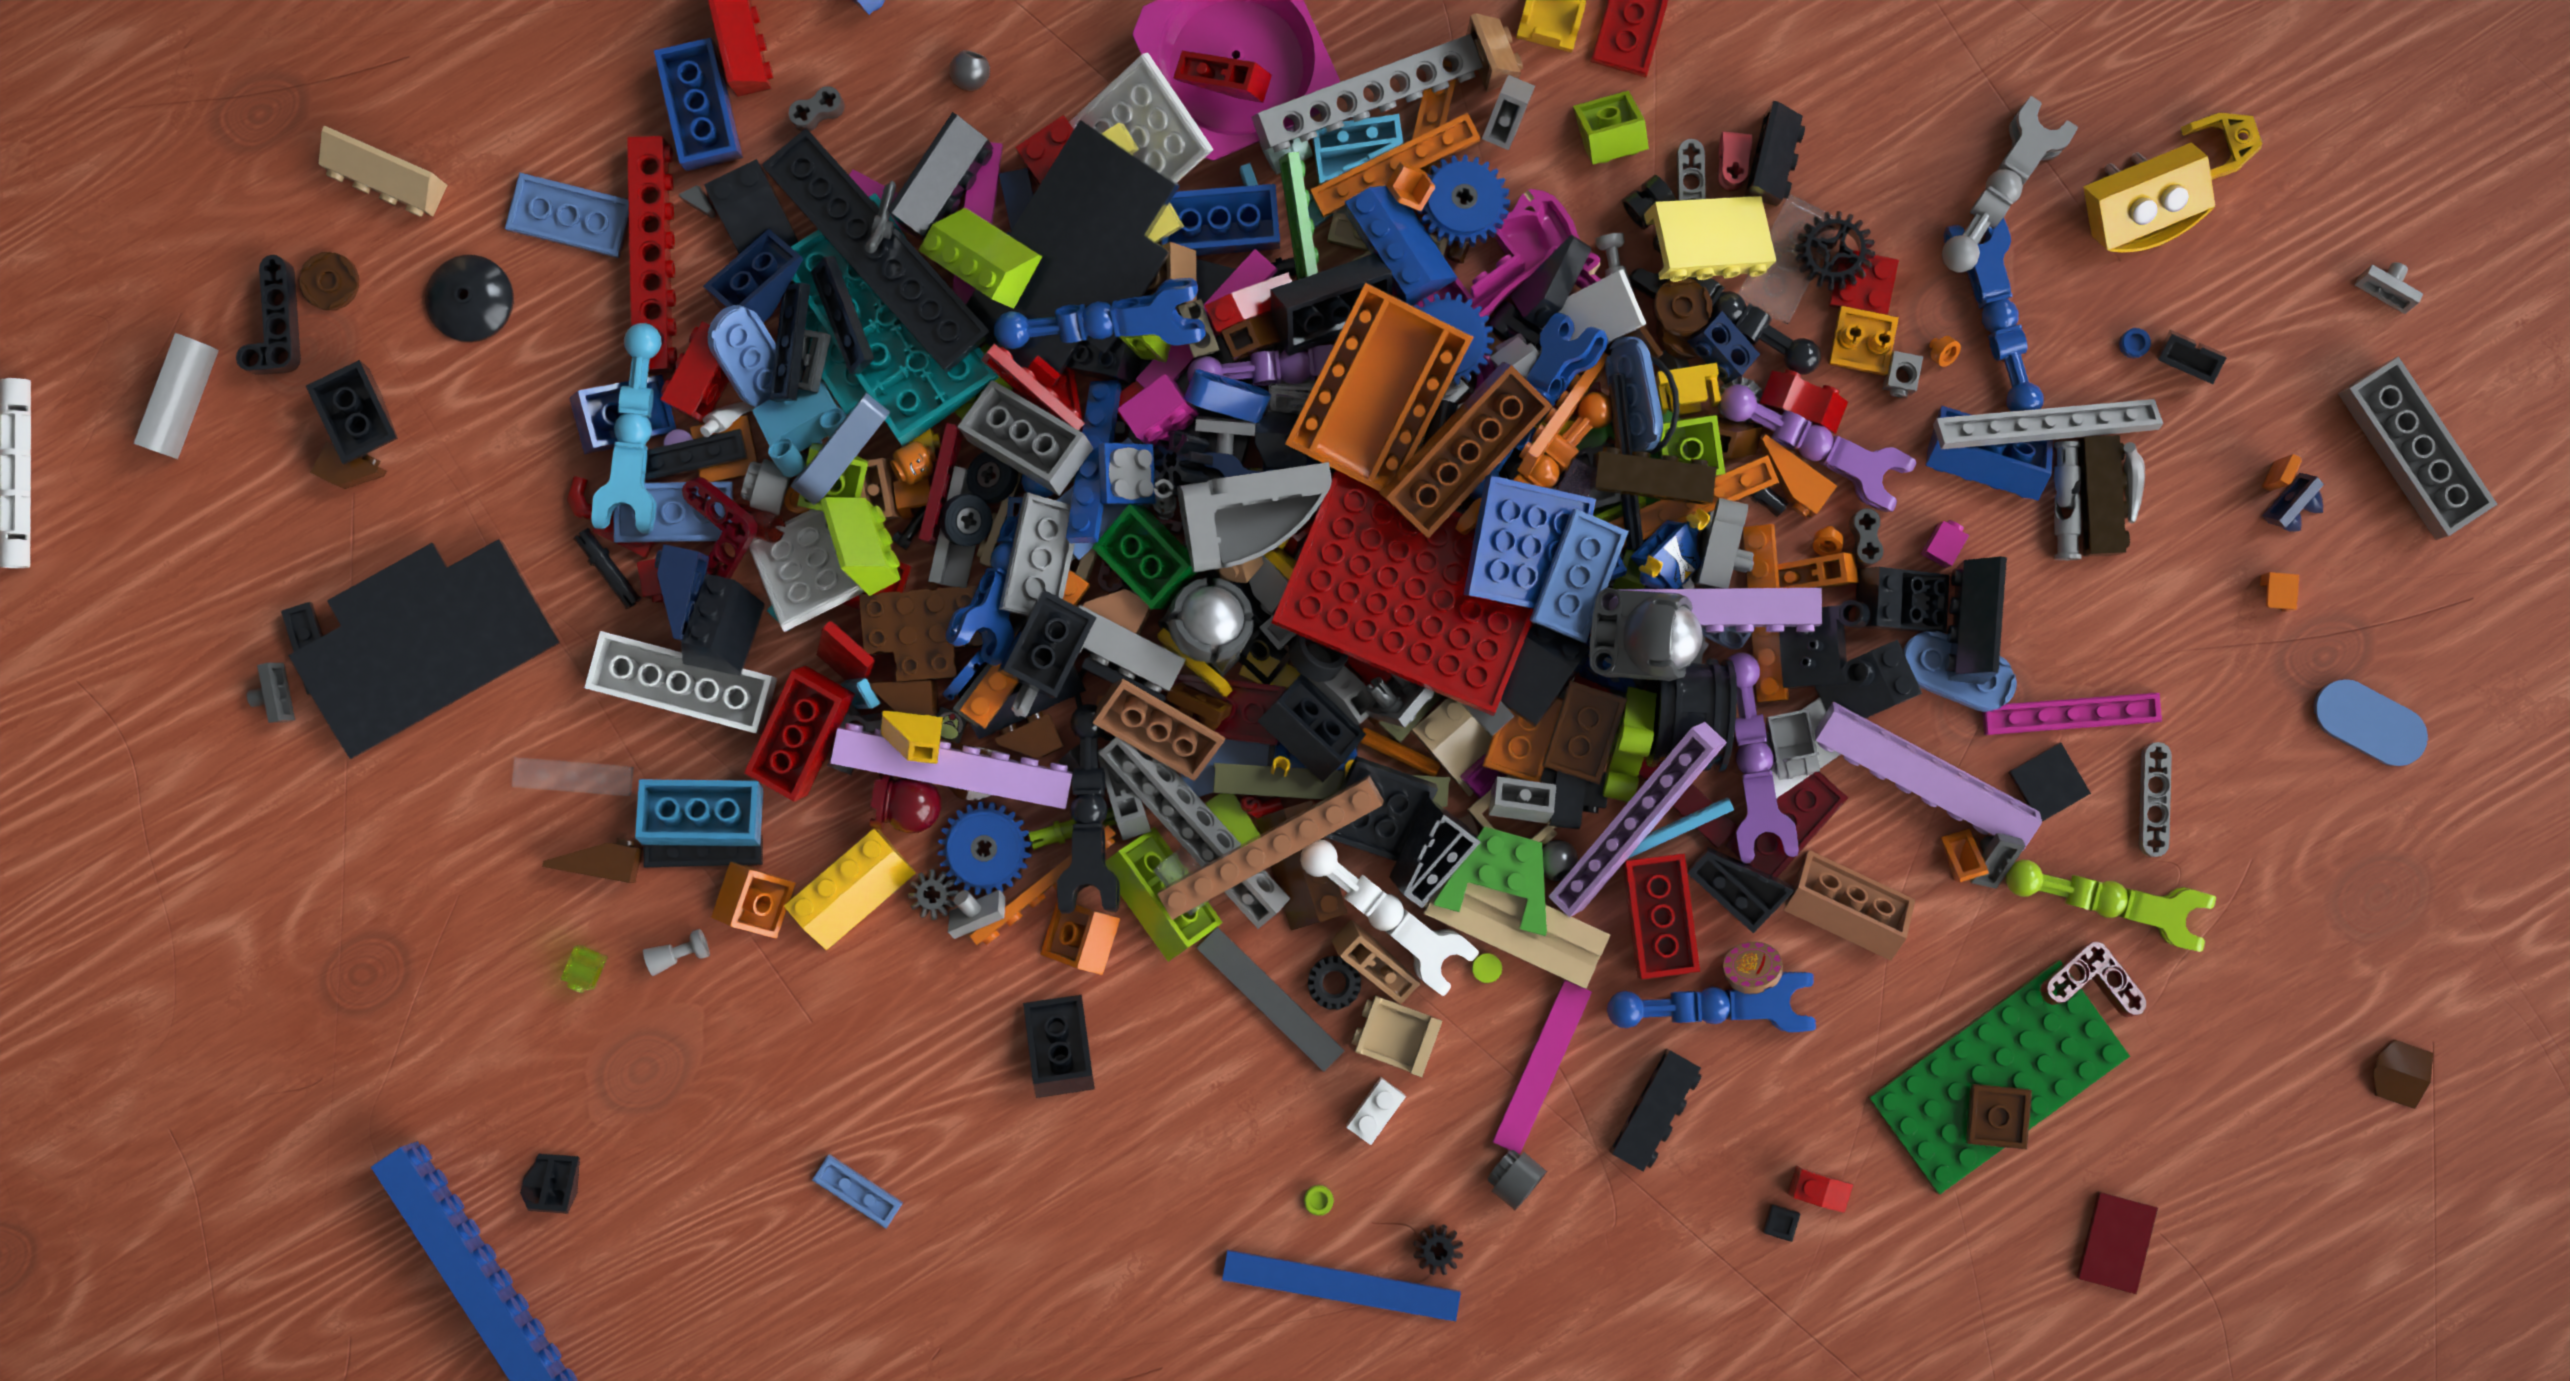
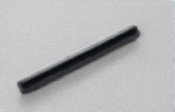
(1623, 441)

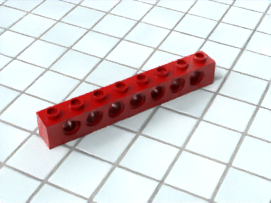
(640, 154)

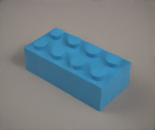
(699, 812)

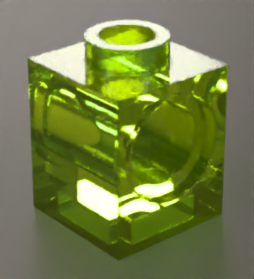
(583, 969)

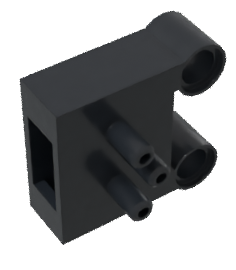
(1820, 655)

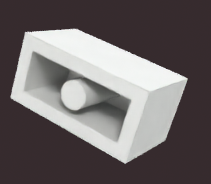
(1375, 1110)

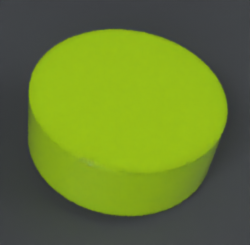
(1487, 968)
(1318, 1200)

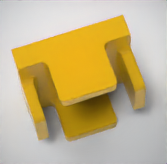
(1551, 22)
(1691, 388)

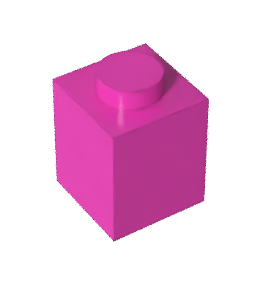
(1945, 543)

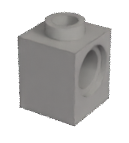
(1909, 363)

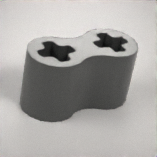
(816, 108)
(1866, 537)

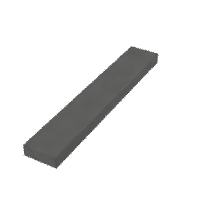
(1270, 999)

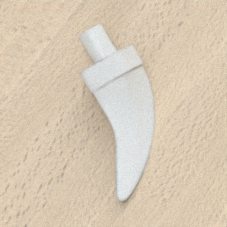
(723, 418)

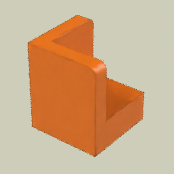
(1410, 186)
(911, 496)
(2281, 590)

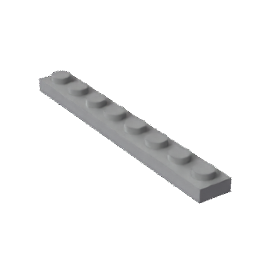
(2047, 424)

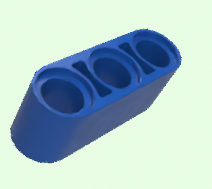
(1227, 396)

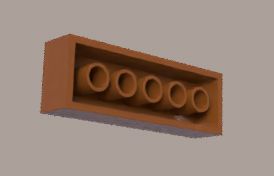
(1466, 449)

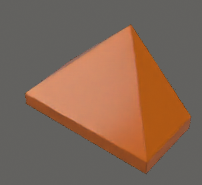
(1964, 856)

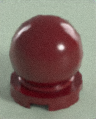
(905, 804)

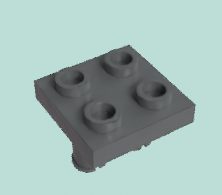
(1397, 700)

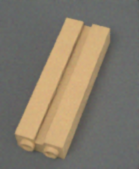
(1495, 917)

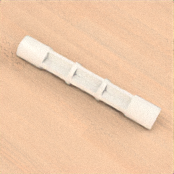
(15, 472)

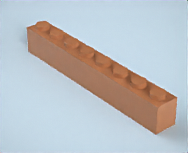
(1270, 847)

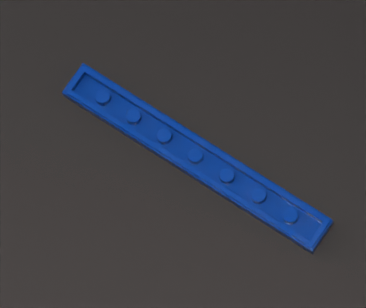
(1341, 1285)

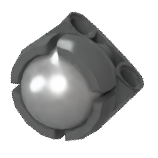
(1210, 622)
(1644, 635)

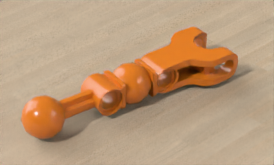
(1593, 413)

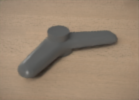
(881, 226)

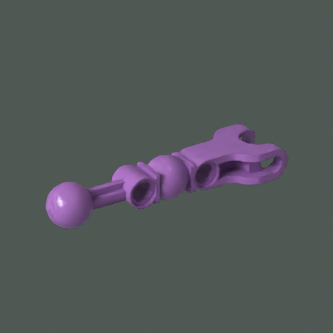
(1268, 366)
(1818, 444)
(1755, 761)

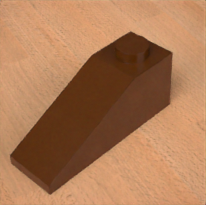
(609, 861)

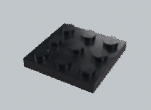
(1389, 826)

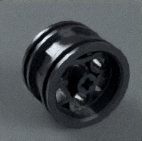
(1701, 696)

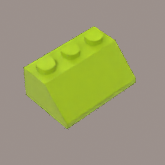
(861, 542)

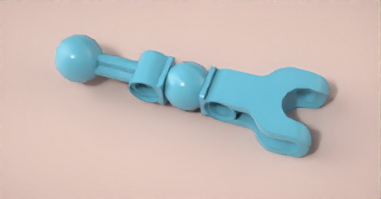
(632, 432)

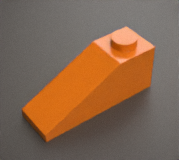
(1800, 482)
(1819, 572)

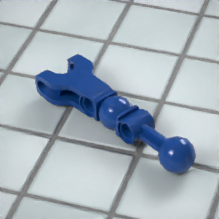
(2001, 315)
(1099, 320)
(1557, 367)
(984, 610)
(1716, 1005)

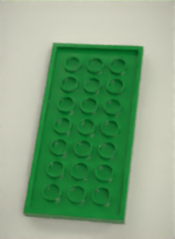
(2010, 1045)

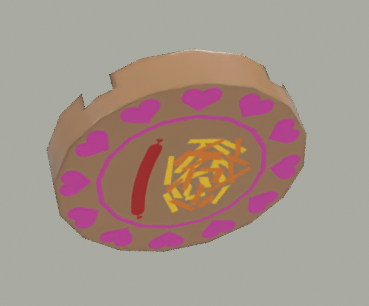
(1752, 967)

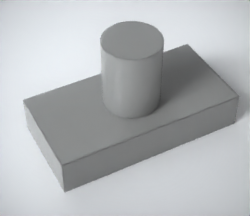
(2390, 286)
(1225, 430)
(975, 914)

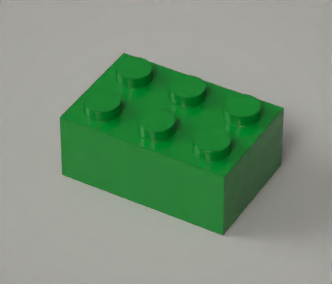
(1146, 556)

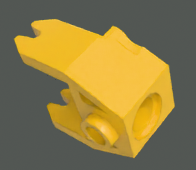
(2239, 149)

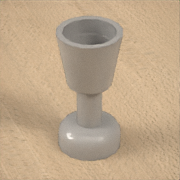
(1610, 243)
(663, 957)

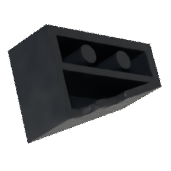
(1432, 853)
(1740, 887)

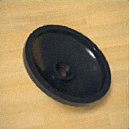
(485, 308)

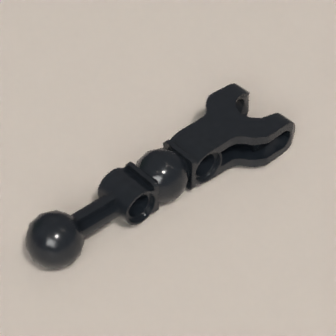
(1799, 354)
(1088, 814)

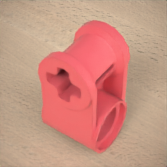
(1733, 155)

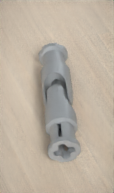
(2067, 484)

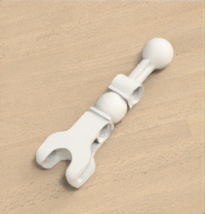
(1388, 915)

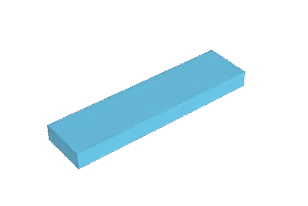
(1684, 824)

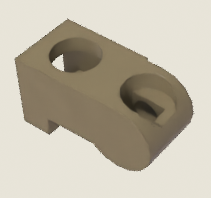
(1208, 344)

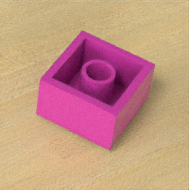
(1158, 411)

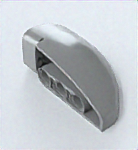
(1248, 514)

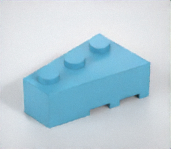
(1354, 144)

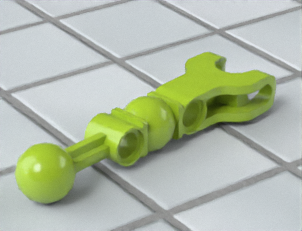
(2114, 900)

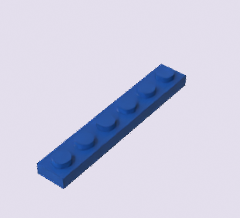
(1098, 428)

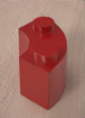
(1816, 404)

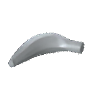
(2135, 474)

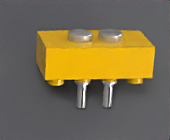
(2155, 194)

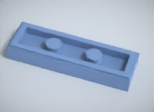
(857, 1191)

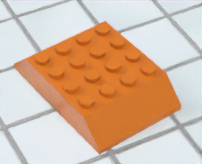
(1378, 388)

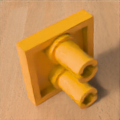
(1863, 340)

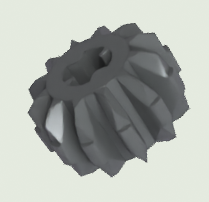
(939, 885)

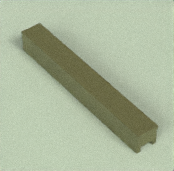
(1297, 784)

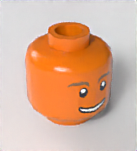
(913, 462)

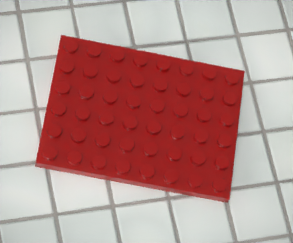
(1398, 599)

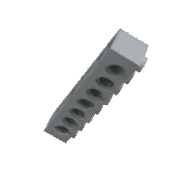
(1459, 52)
(1192, 825)

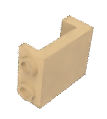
(1396, 1035)

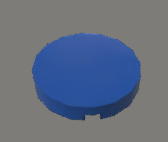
(964, 676)

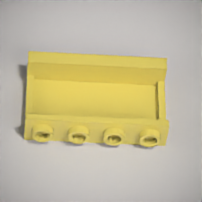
(1712, 237)

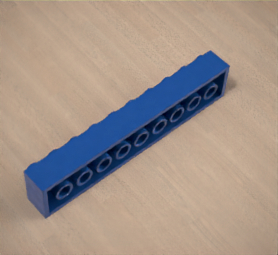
(469, 1266)

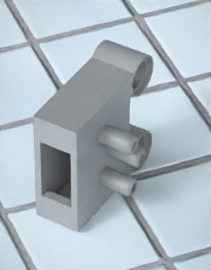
(1720, 546)

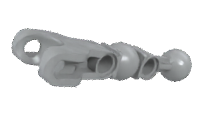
(2004, 187)

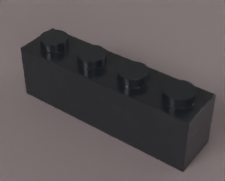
(1655, 1110)

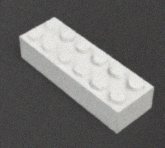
(661, 680)

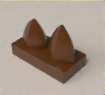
(1191, 700)

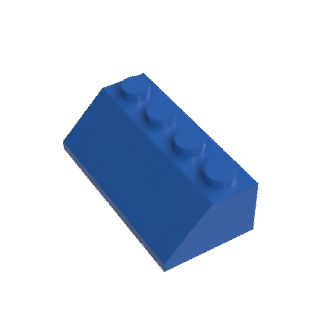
(1227, 219)
(1400, 242)
(2012, 467)

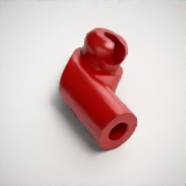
(576, 498)
(1258, 807)

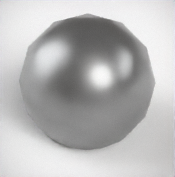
(969, 70)
(1558, 859)

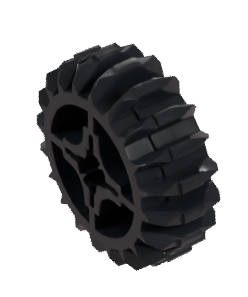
(1845, 227)

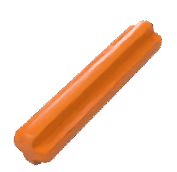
(1400, 752)

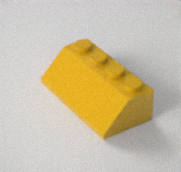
(850, 889)

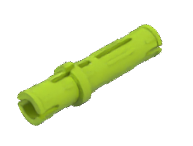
(1061, 831)

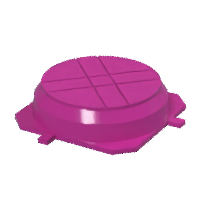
(1267, 32)

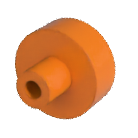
(1944, 350)
(1827, 541)

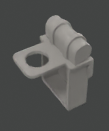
(1793, 744)

